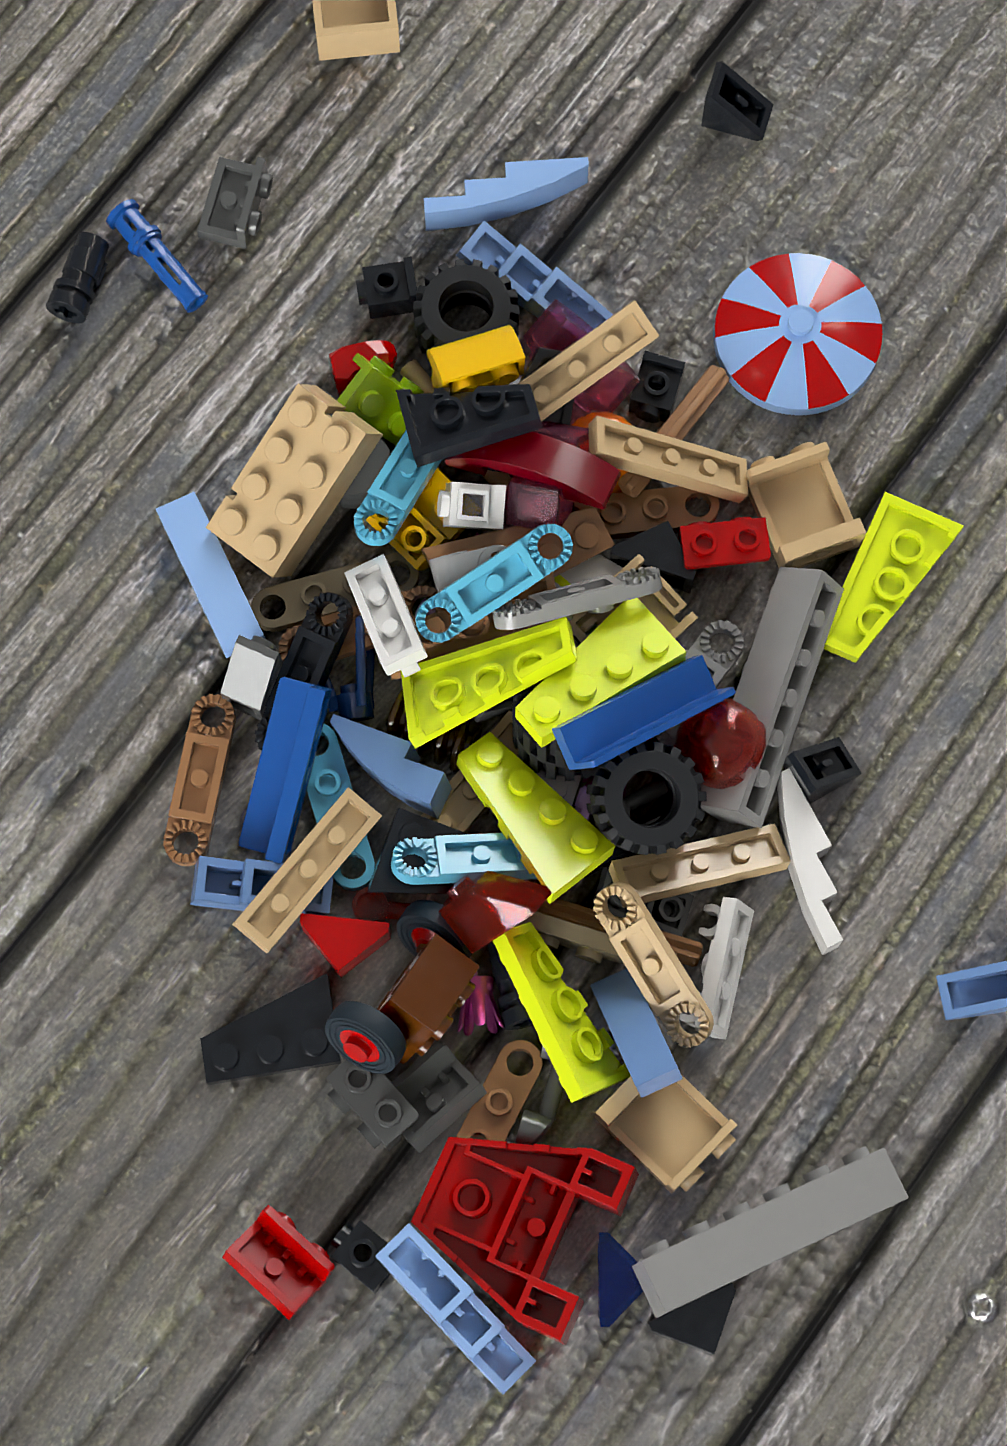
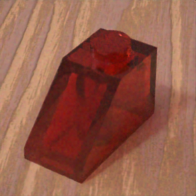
(490, 906)

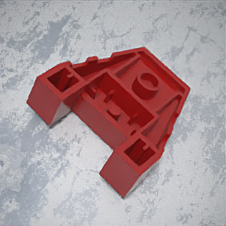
(504, 1213)

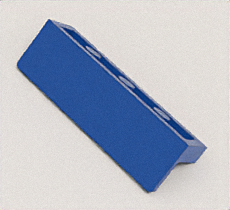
(638, 714)
(284, 768)

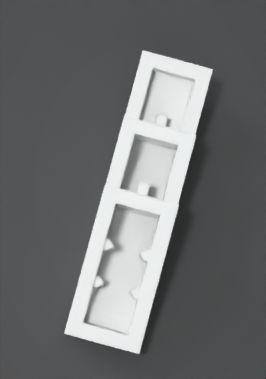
(805, 844)

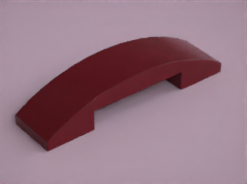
(548, 461)

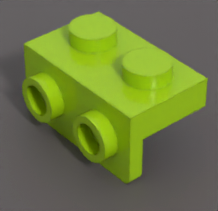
(375, 399)

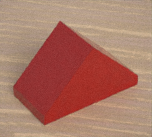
(345, 940)

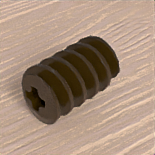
(444, 746)

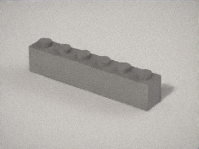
(778, 683)
(769, 1231)

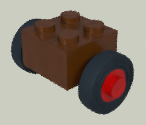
(417, 1004)

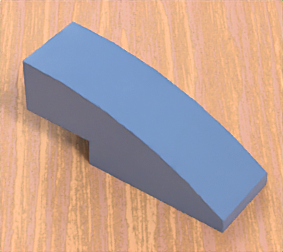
(394, 766)
(236, 883)
(974, 991)
(636, 1033)

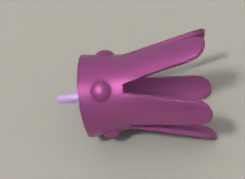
(480, 1007)

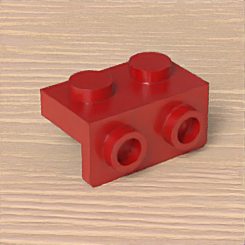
(724, 543)
(280, 1261)

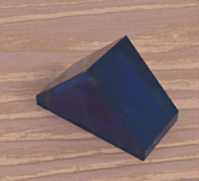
(616, 1280)

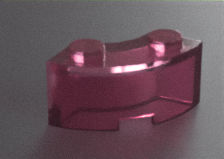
(560, 329)
(537, 503)

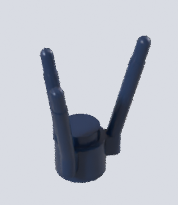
(356, 699)

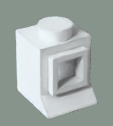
(472, 506)

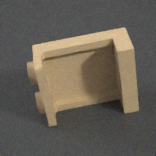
(803, 506)
(667, 1130)

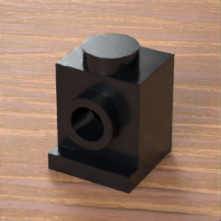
(392, 300)
(662, 373)
(371, 1272)

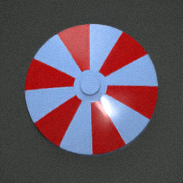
(797, 334)

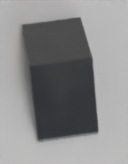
(735, 105)
(660, 550)
(822, 768)
(698, 1322)

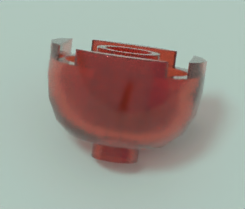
(722, 742)

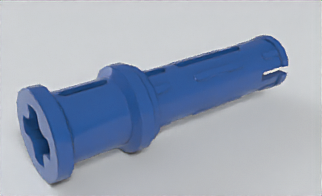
(144, 241)

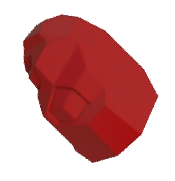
(345, 368)

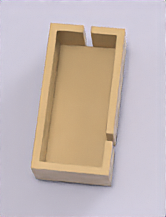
(355, 28)
(294, 480)

